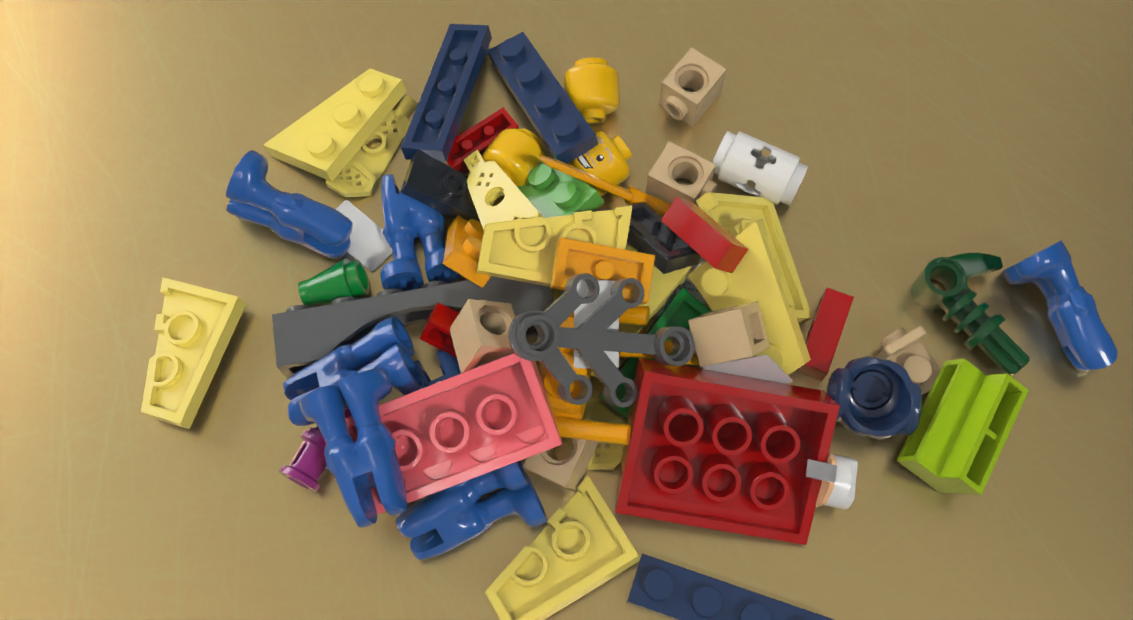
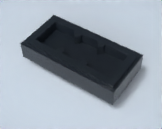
(439, 187)
(653, 237)

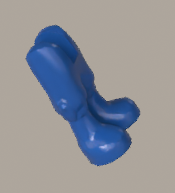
(287, 214)
(404, 222)
(1069, 307)
(387, 348)
(370, 459)
(457, 515)

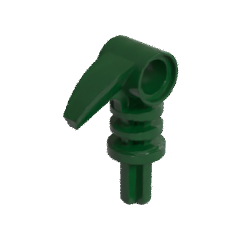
(959, 306)

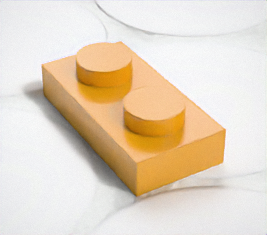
(463, 249)
(603, 263)

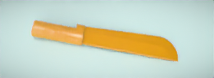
(631, 196)

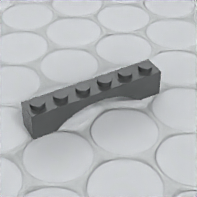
(310, 332)

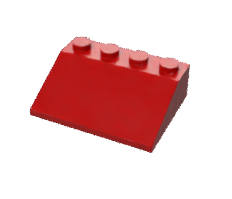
(724, 451)

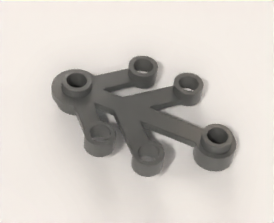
(592, 340)

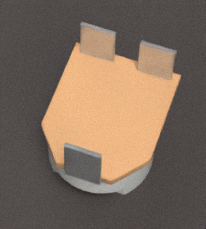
(837, 479)

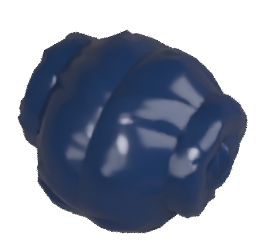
(876, 398)

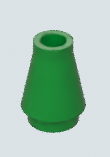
(337, 281)

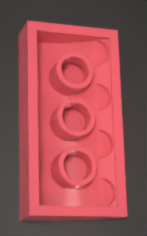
(468, 426)

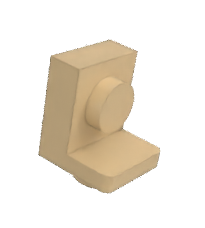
(912, 355)

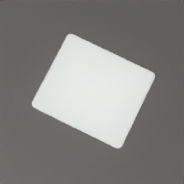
(755, 367)

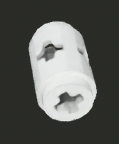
(777, 175)

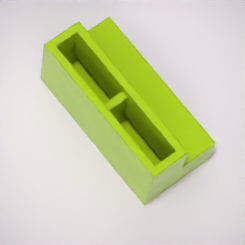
(962, 428)

